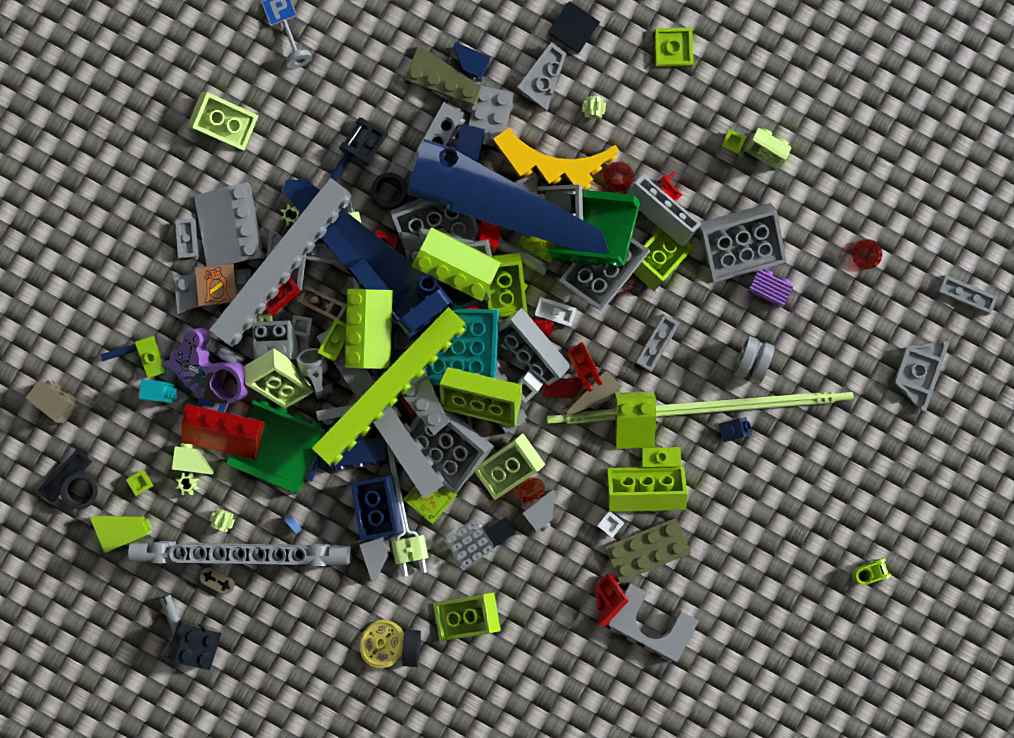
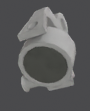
(313, 366)

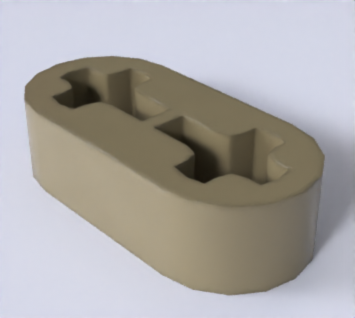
(219, 576)

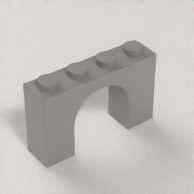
(670, 644)

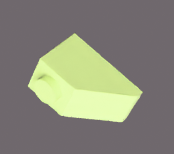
(190, 460)

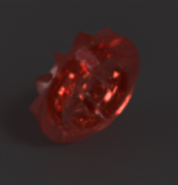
(615, 184)
(873, 248)
(527, 485)

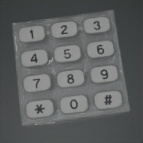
(469, 544)

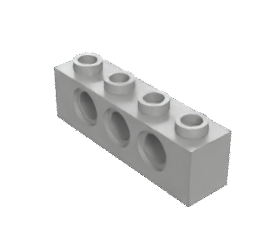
(446, 114)

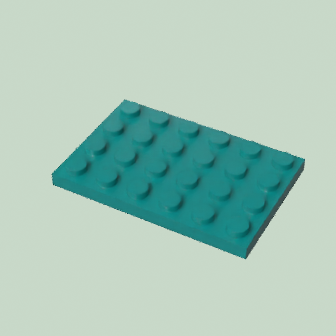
(471, 352)

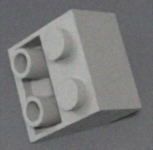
(274, 335)

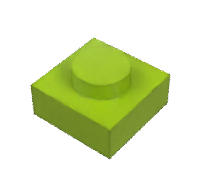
(733, 142)
(139, 482)

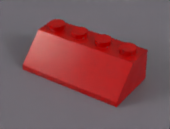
(221, 431)

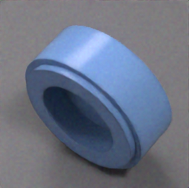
(293, 524)

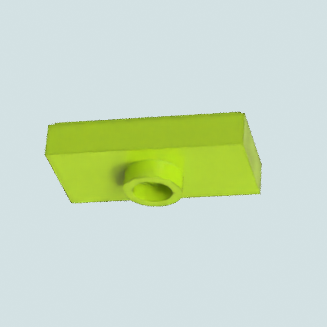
(150, 356)
(661, 457)

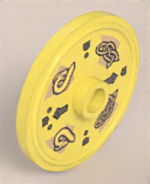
(382, 644)

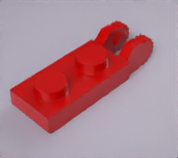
(584, 365)

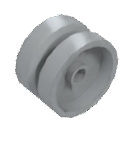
(756, 361)

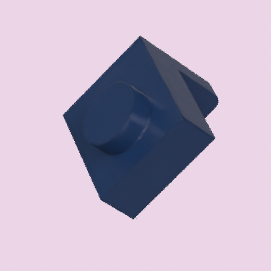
(735, 429)

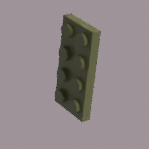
(647, 549)

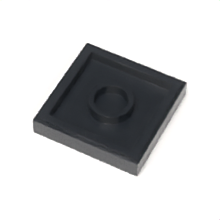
(574, 27)

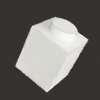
(530, 385)

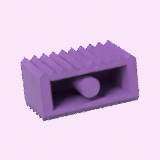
(770, 288)

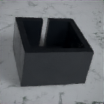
(192, 646)

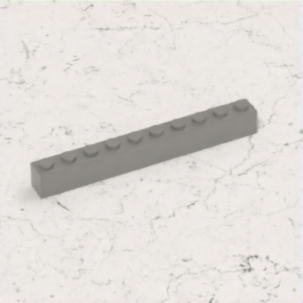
(281, 262)
(393, 430)

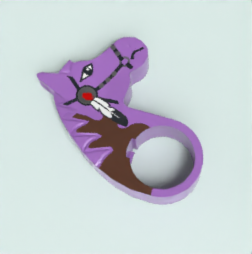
(200, 375)

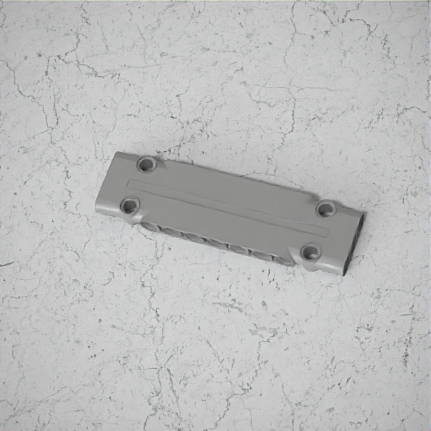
(170, 552)

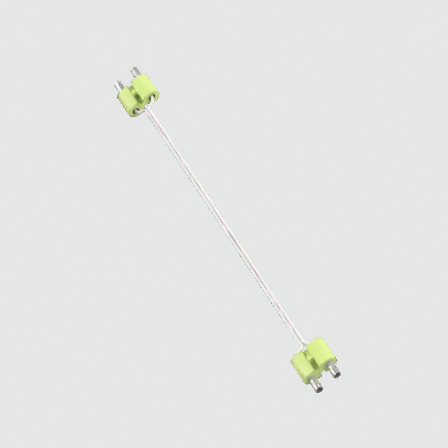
(409, 548)

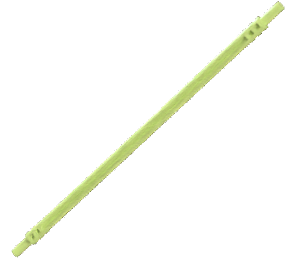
(711, 406)

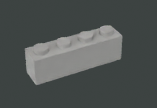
(664, 211)

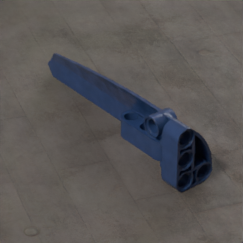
(488, 196)
(377, 266)

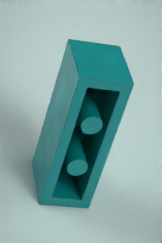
(157, 391)

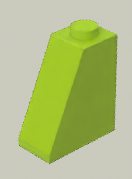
(120, 530)

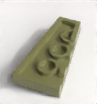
(436, 75)

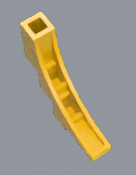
(523, 159)

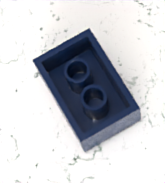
(376, 507)

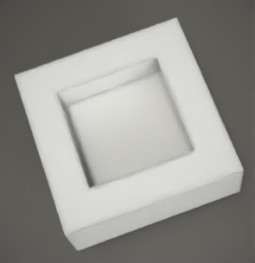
(610, 524)

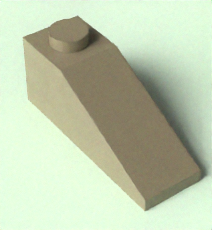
(322, 304)
(598, 395)

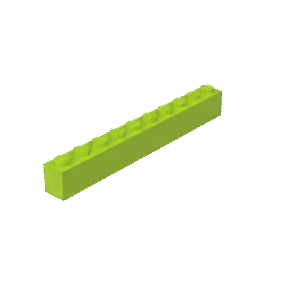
(389, 386)

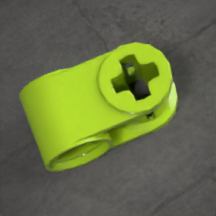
(875, 571)

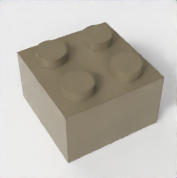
(52, 401)

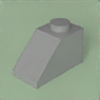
(541, 512)
(375, 556)

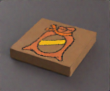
(216, 285)

